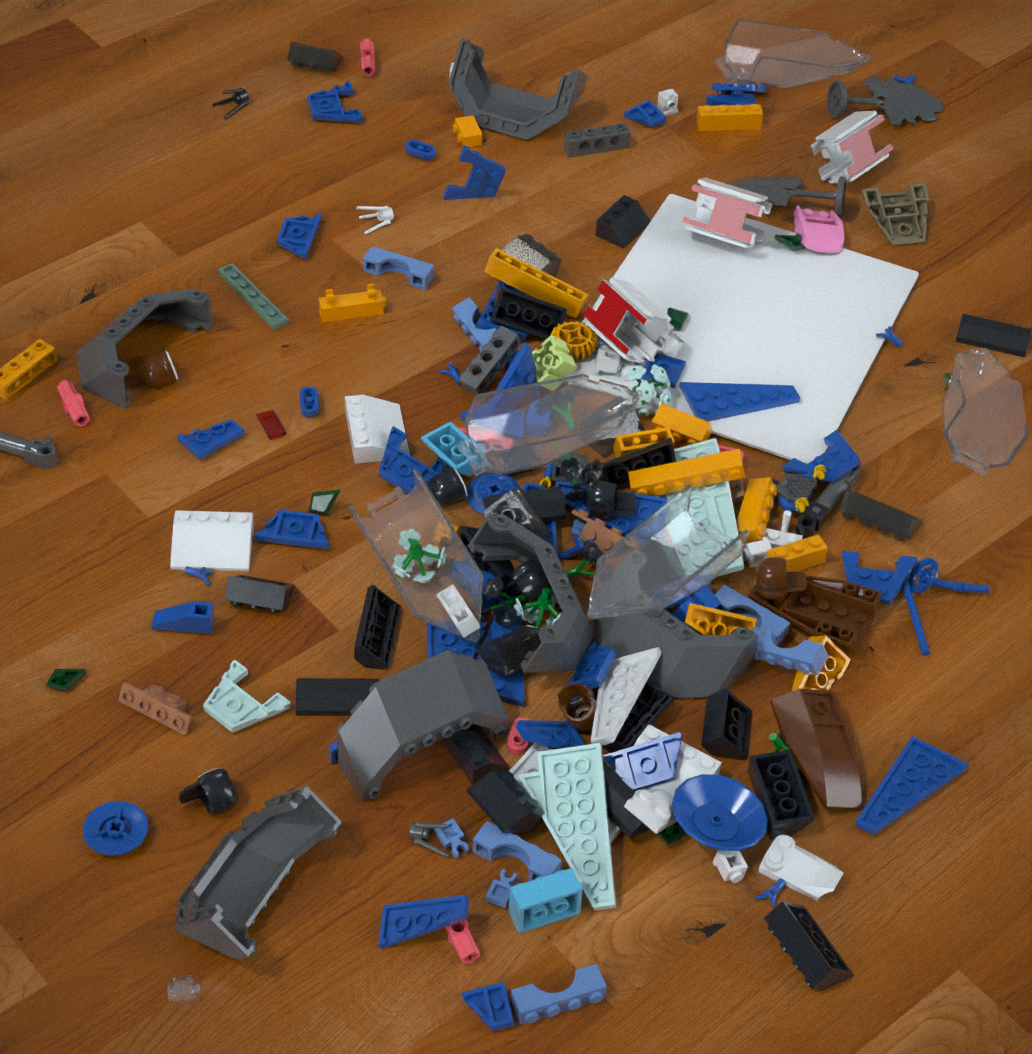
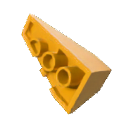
(715, 621)
(832, 669)

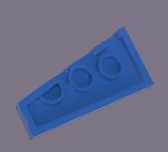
(416, 918)

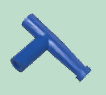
(904, 80)

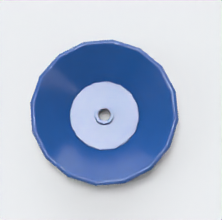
(720, 812)

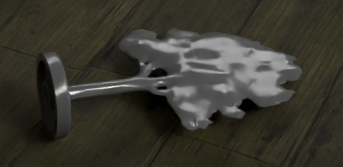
(900, 100)
(778, 190)

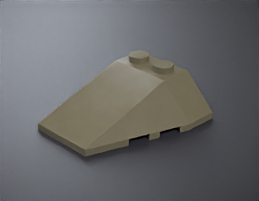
(900, 213)

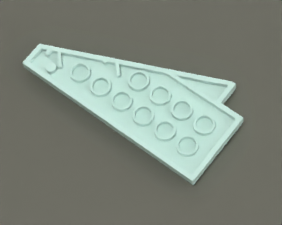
(576, 813)

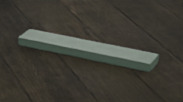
(253, 296)

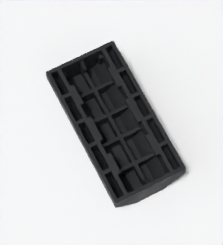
(993, 335)
(546, 502)
(376, 630)
(330, 695)
(647, 709)
(617, 795)

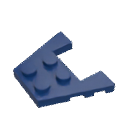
(737, 88)
(327, 106)
(482, 180)
(837, 460)
(398, 465)
(884, 581)

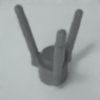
(421, 831)

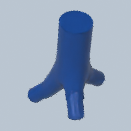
(890, 336)
(452, 372)
(199, 573)
(772, 892)

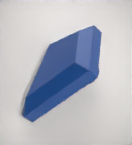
(574, 550)

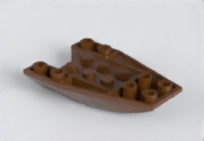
(827, 608)
(821, 744)

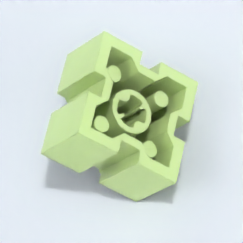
(553, 360)

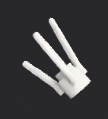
(384, 215)

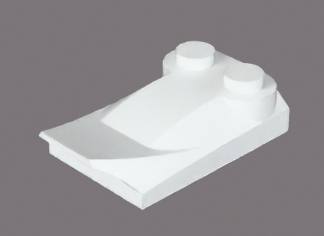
(655, 805)
(799, 868)

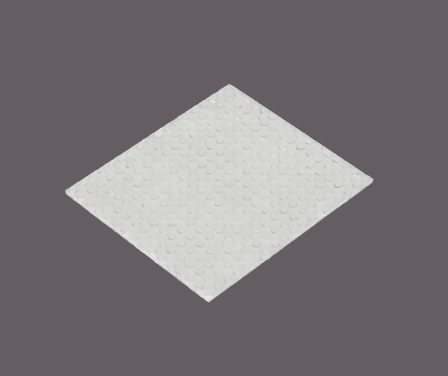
(765, 321)

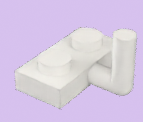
(782, 537)

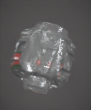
(183, 991)

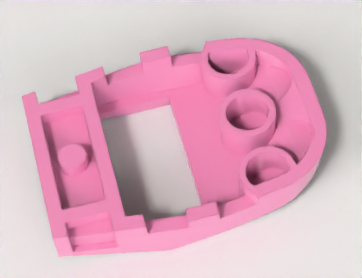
(819, 230)

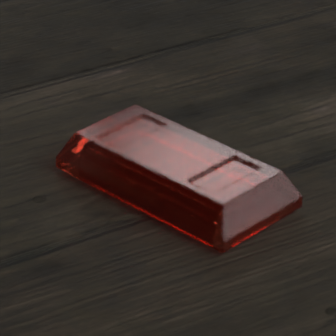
(271, 424)

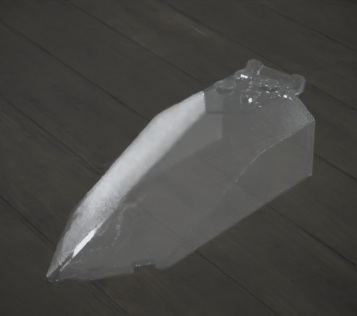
(784, 55)
(983, 412)
(542, 422)
(423, 515)
(661, 561)

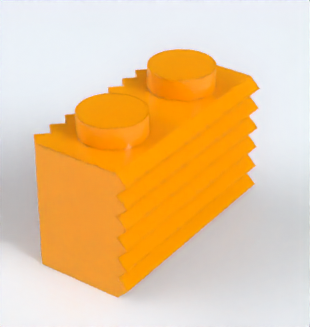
(467, 131)

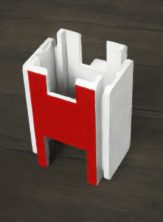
(850, 147)
(724, 210)
(645, 329)

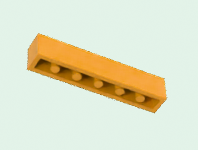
(535, 282)
(695, 471)

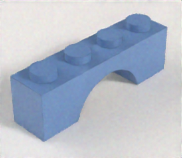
(381, 261)
(468, 315)
(737, 603)
(806, 656)
(493, 844)
(532, 1003)

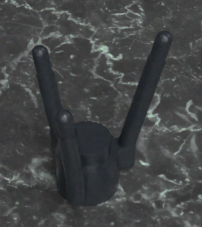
(240, 96)

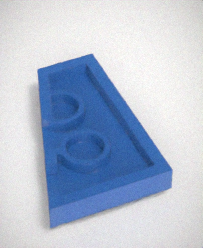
(210, 440)
(549, 733)

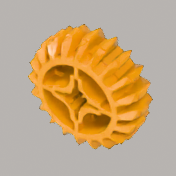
(578, 337)

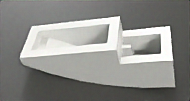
(458, 611)

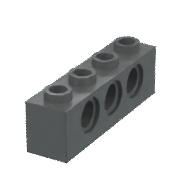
(597, 140)
(489, 370)

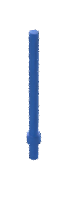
(914, 616)

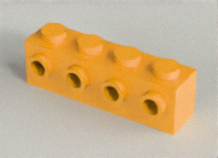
(729, 117)
(26, 367)
(756, 508)

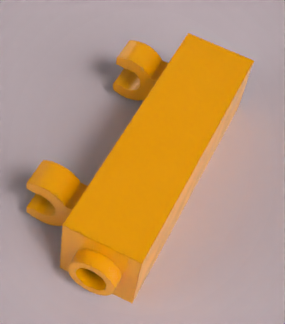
(351, 305)

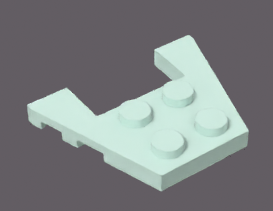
(237, 708)

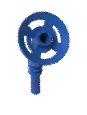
(929, 579)

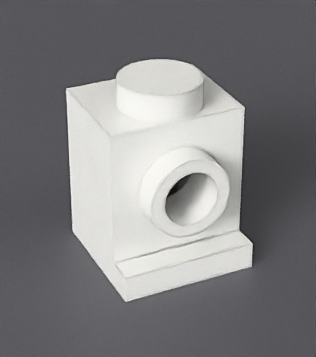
(668, 102)
(607, 361)
(756, 552)
(730, 865)

